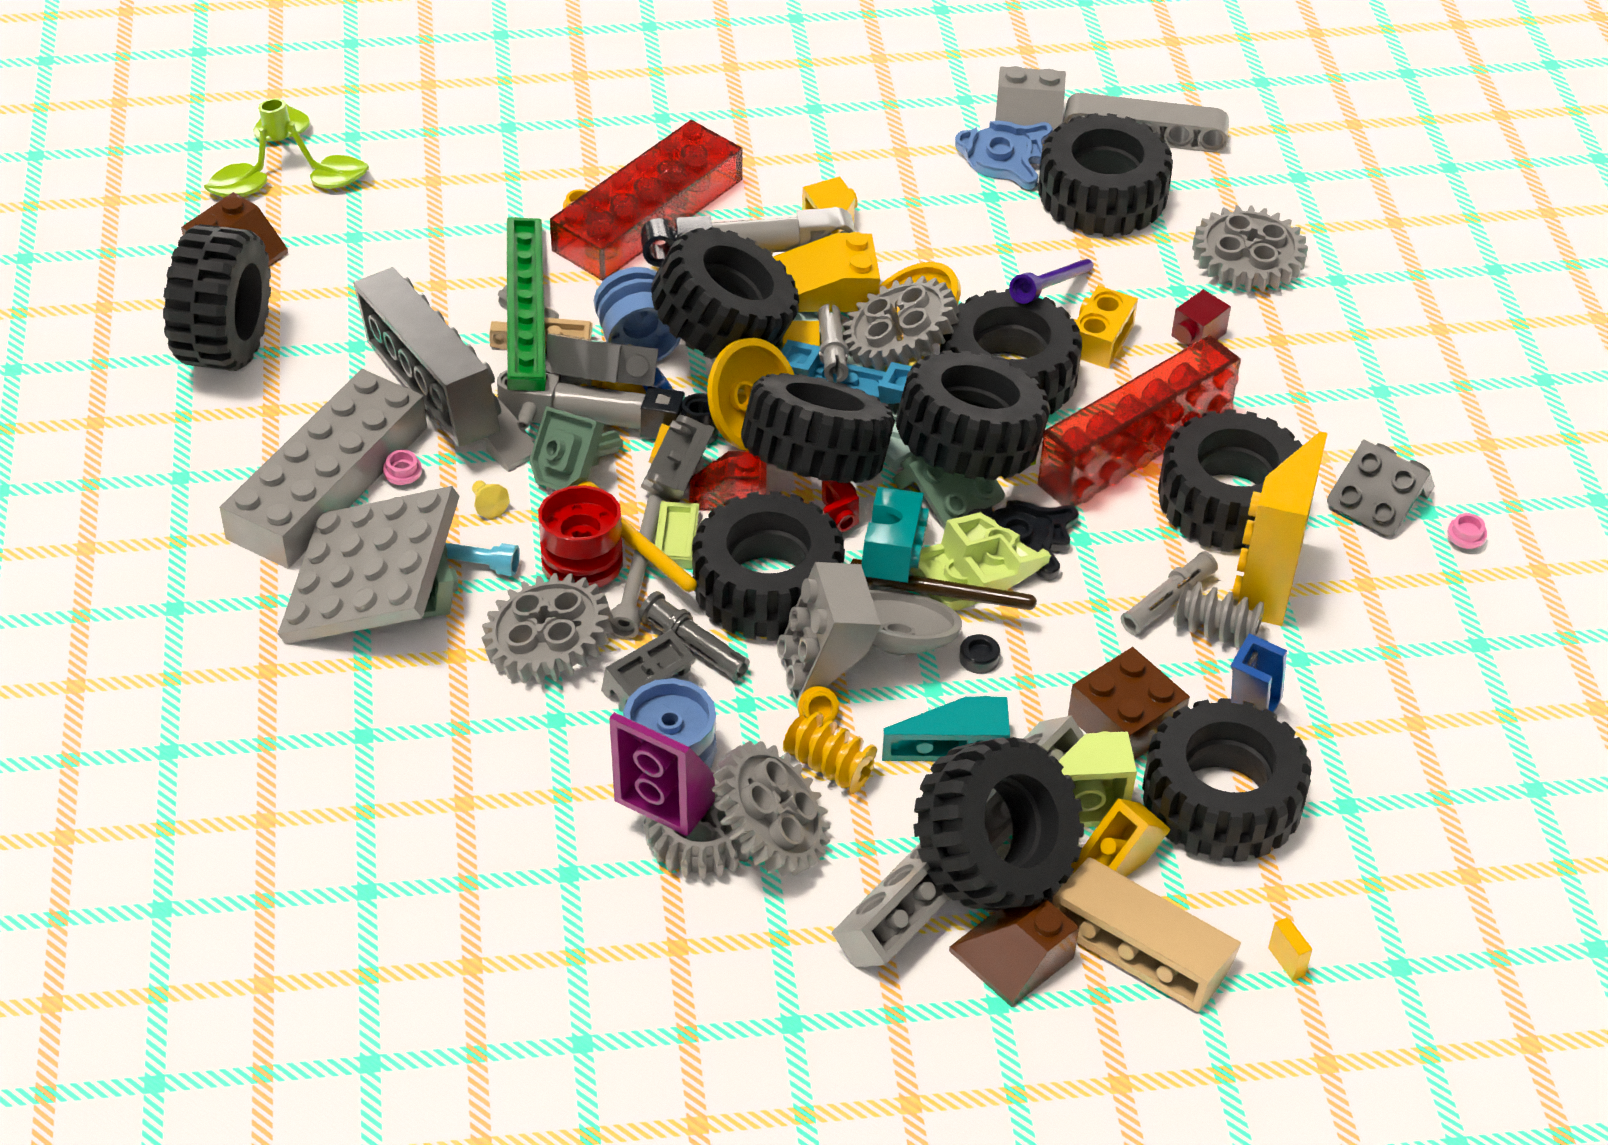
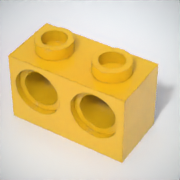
(1105, 324)

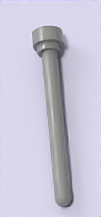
(625, 615)

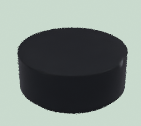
(979, 654)

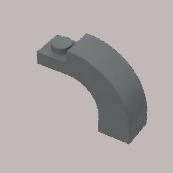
(600, 360)

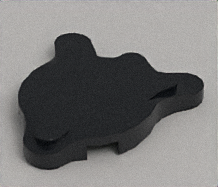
(1037, 528)

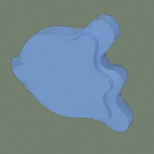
(1005, 150)

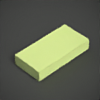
(676, 531)

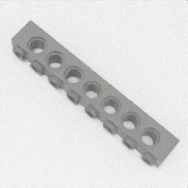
(908, 894)

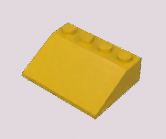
(1278, 531)

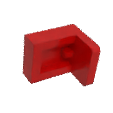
(841, 504)

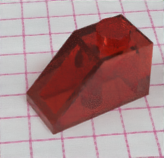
(727, 477)

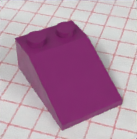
(659, 776)

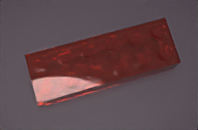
(664, 182)
(1135, 421)

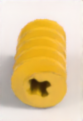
(830, 752)

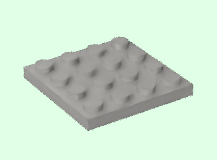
(369, 565)

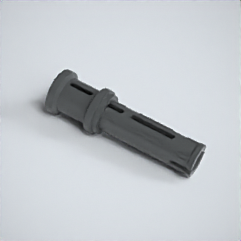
(701, 642)

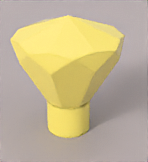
(490, 499)

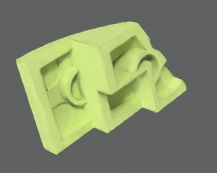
(978, 554)

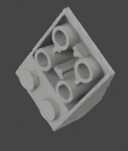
(828, 626)

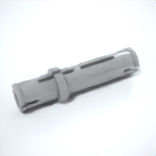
(833, 349)
(1140, 615)

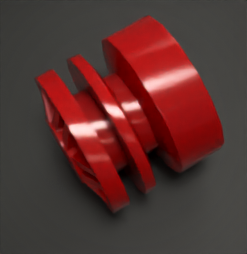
(581, 534)

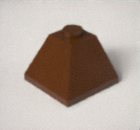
(1018, 948)

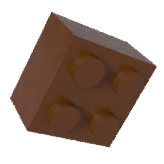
(1126, 697)

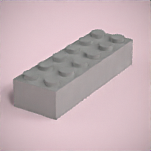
(322, 467)

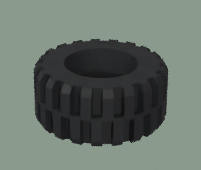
(1105, 174)
(723, 291)
(217, 297)
(1031, 329)
(972, 415)
(817, 428)
(1219, 446)
(754, 530)
(1236, 739)
(1042, 822)

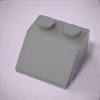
(1030, 96)

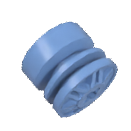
(628, 313)

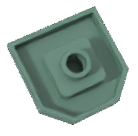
(569, 448)

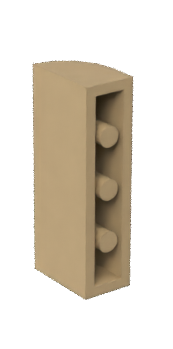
(1146, 934)

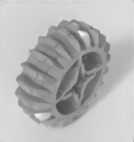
(702, 851)

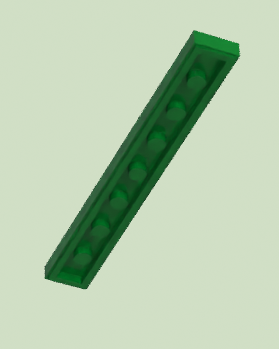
(525, 305)

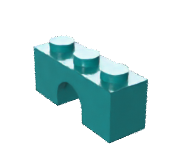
(894, 535)

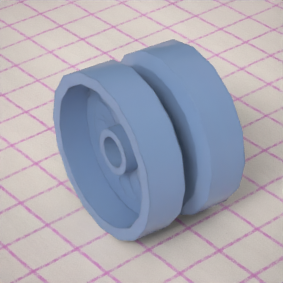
(677, 711)

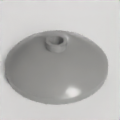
(913, 622)

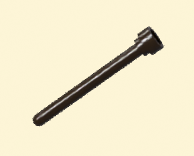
(957, 590)

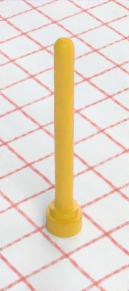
(654, 554)

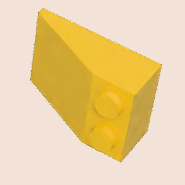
(834, 271)

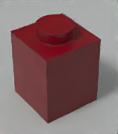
(1200, 317)

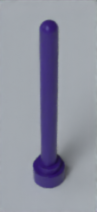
(1028, 286)

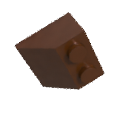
(242, 214)

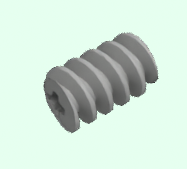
(1217, 614)

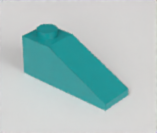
(945, 728)

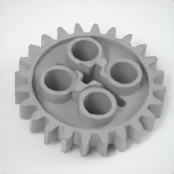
(1249, 248)
(923, 318)
(547, 628)
(771, 808)

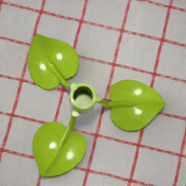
(277, 123)

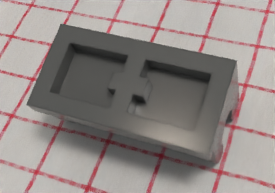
(677, 458)
(653, 661)

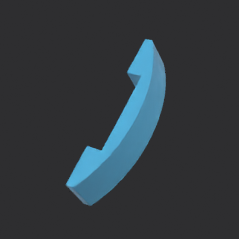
(884, 385)

